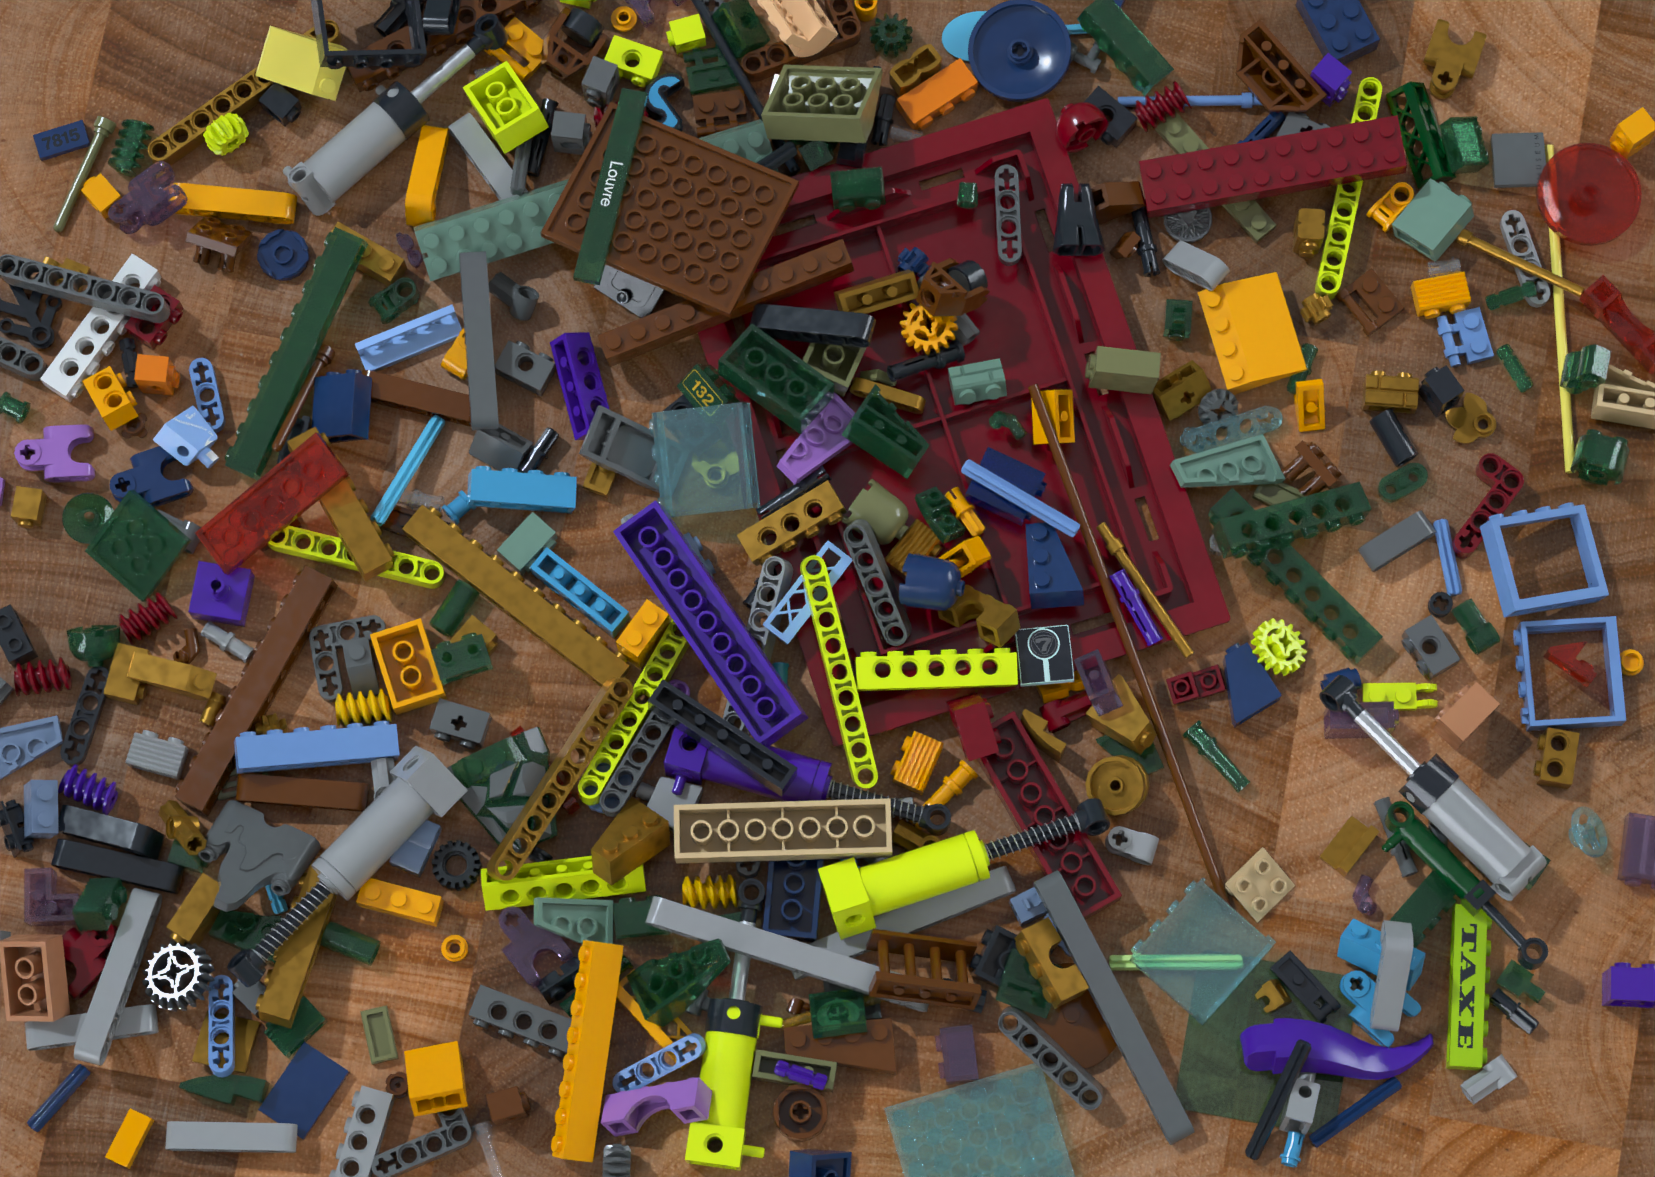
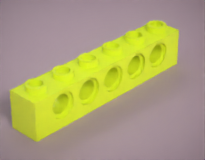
(1005, 675)
(555, 879)

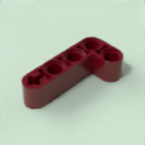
(1498, 491)

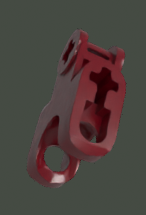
(88, 955)

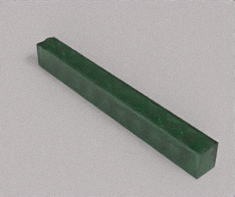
(296, 353)

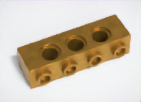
(799, 509)

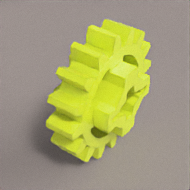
(1278, 647)

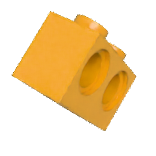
(110, 398)

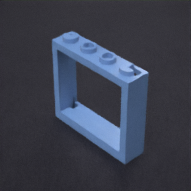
(1502, 571)
(1612, 665)

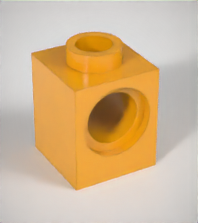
(100, 194)

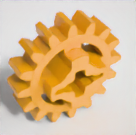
(919, 329)

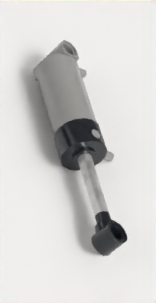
(381, 127)
(1448, 803)

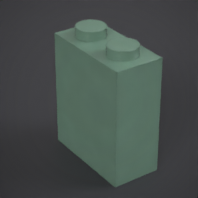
(1433, 219)

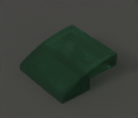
(1021, 988)

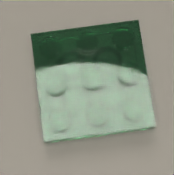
(138, 545)

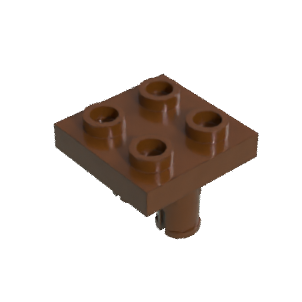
(214, 235)
(1311, 456)

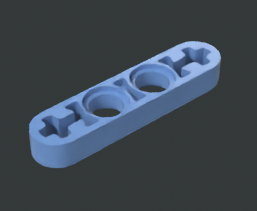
(224, 1025)
(658, 1062)

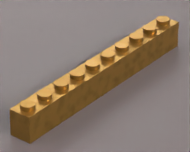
(514, 597)

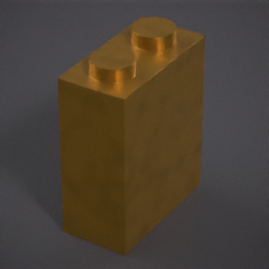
(196, 912)

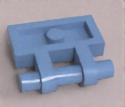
(1472, 334)

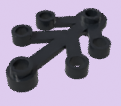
(27, 309)

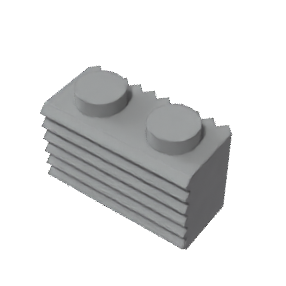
(157, 755)

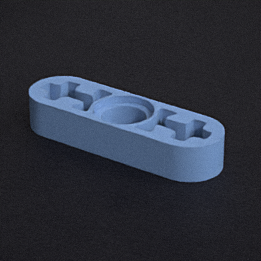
(196, 379)

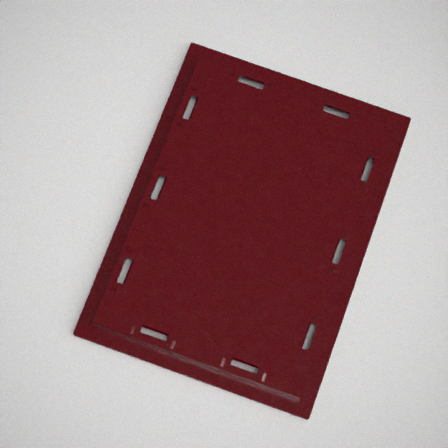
(1040, 326)

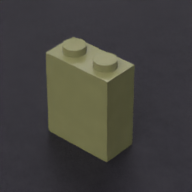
(1123, 370)

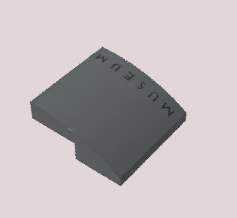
(1517, 159)

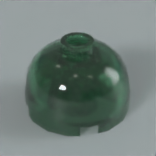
(93, 643)

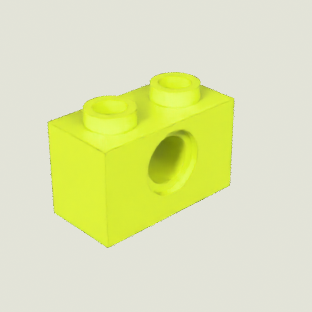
(649, 59)

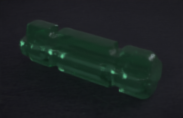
(1511, 295)
(1514, 368)

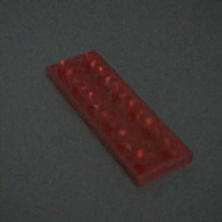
(272, 503)

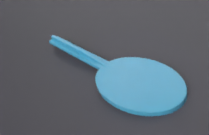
(957, 33)

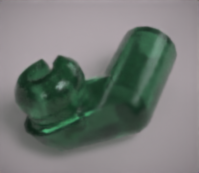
(1008, 420)

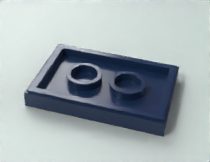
(304, 1089)

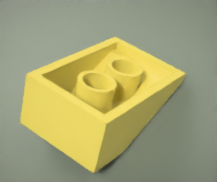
(294, 62)

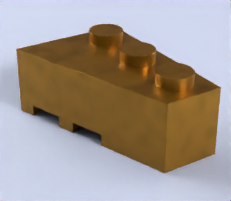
(629, 841)

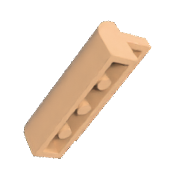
(800, 25)

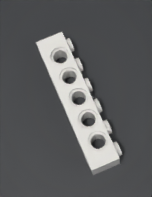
(56, 377)

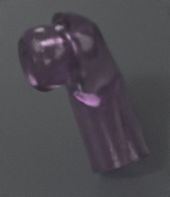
(1362, 898)

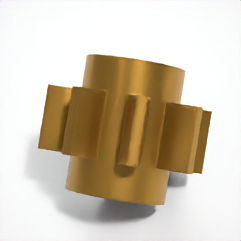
(1316, 308)
(271, 722)

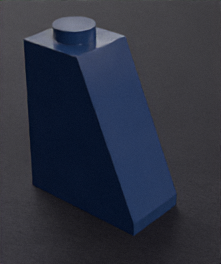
(1247, 684)

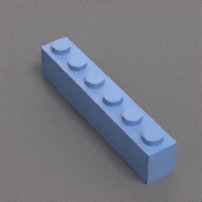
(315, 748)

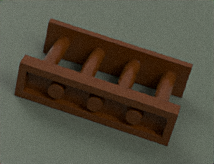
(923, 989)

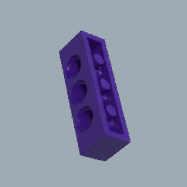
(579, 379)

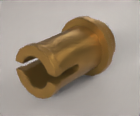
(212, 708)

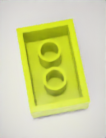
(505, 107)

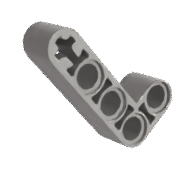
(1392, 975)

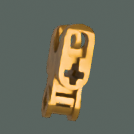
(1451, 59)

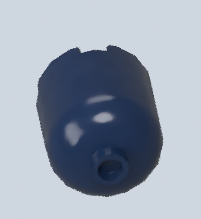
(930, 583)

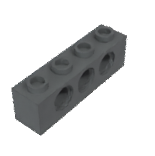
(489, 999)

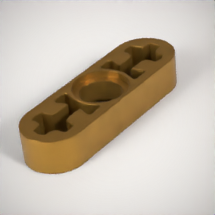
(901, 399)

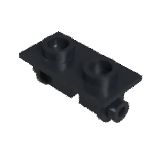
(14, 837)
(556, 987)

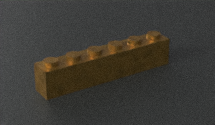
(351, 522)
(294, 960)

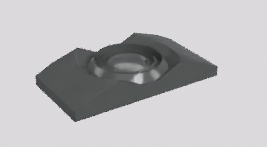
(621, 447)

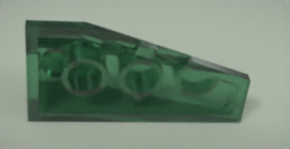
(674, 982)

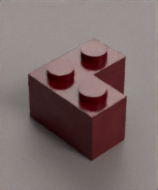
(972, 721)

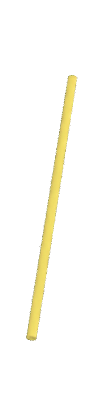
(1561, 340)

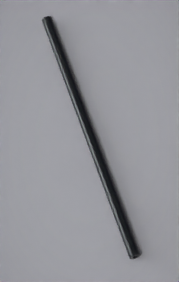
(738, 72)

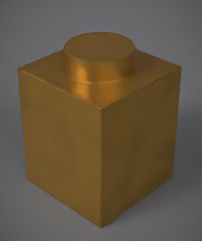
(28, 506)

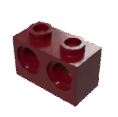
(135, 326)

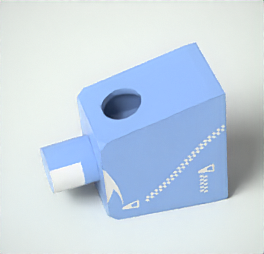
(188, 438)

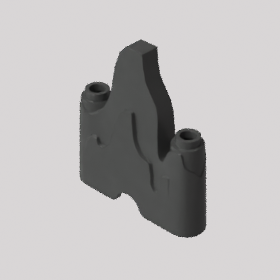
(255, 854)

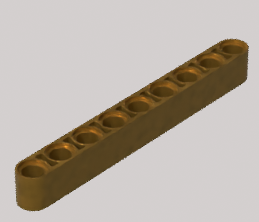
(210, 110)
(549, 785)

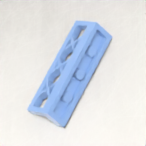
(409, 339)
(818, 595)

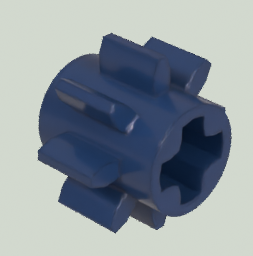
(913, 260)

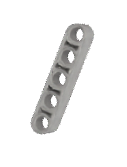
(483, 155)
(65, 1031)
(231, 1137)

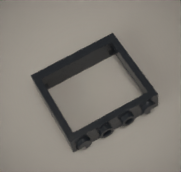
(364, 58)

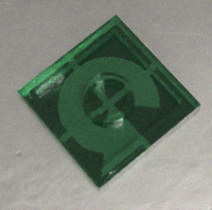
(837, 1013)

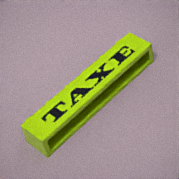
(1467, 989)

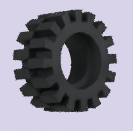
(456, 849)

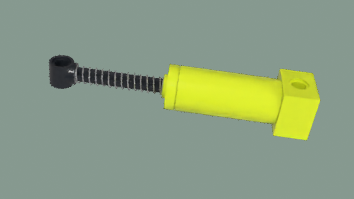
(934, 869)

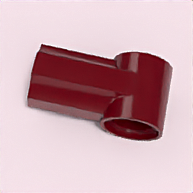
(1063, 712)

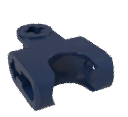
(148, 479)

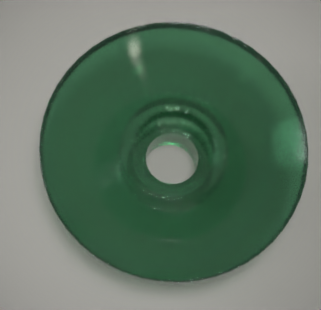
(75, 522)

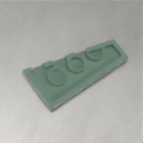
(1229, 465)

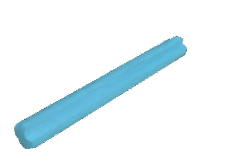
(407, 470)

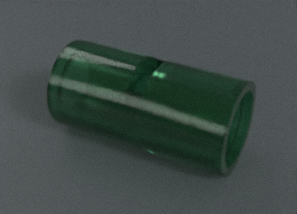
(454, 608)
(350, 943)

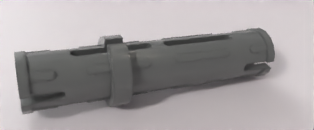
(1402, 850)

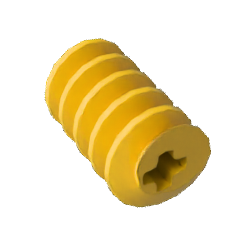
(363, 708)
(709, 892)

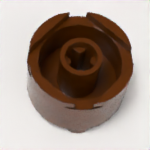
(811, 1101)

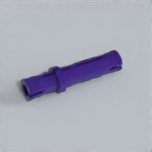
(1130, 597)

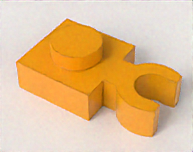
(1057, 691)

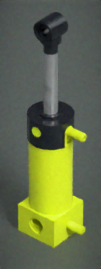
(729, 1060)

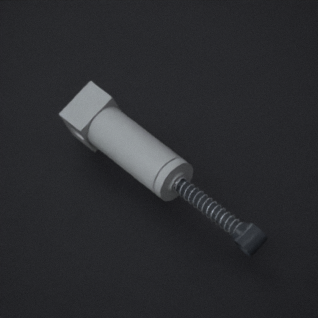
(418, 791)

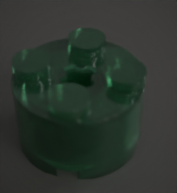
(1600, 458)

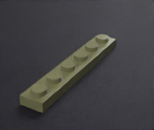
(1247, 213)

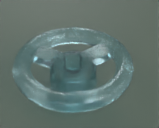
(1585, 834)

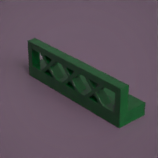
(1428, 130)

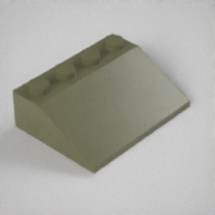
(823, 103)

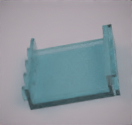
(705, 459)
(1200, 951)

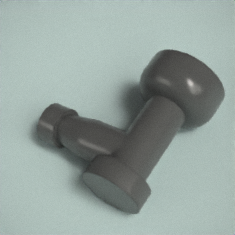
(1090, 61)

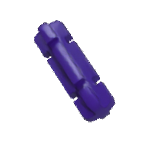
(800, 1074)

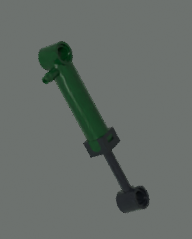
(1473, 892)

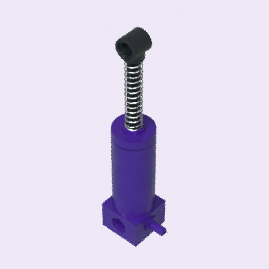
(811, 783)

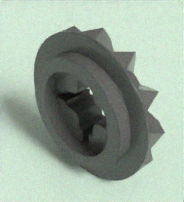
(1214, 400)

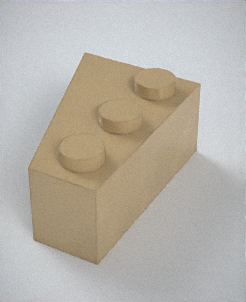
(1624, 399)

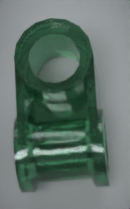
(393, 301)

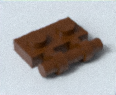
(716, 107)

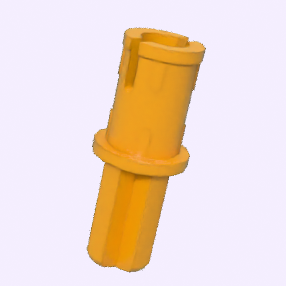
(965, 512)

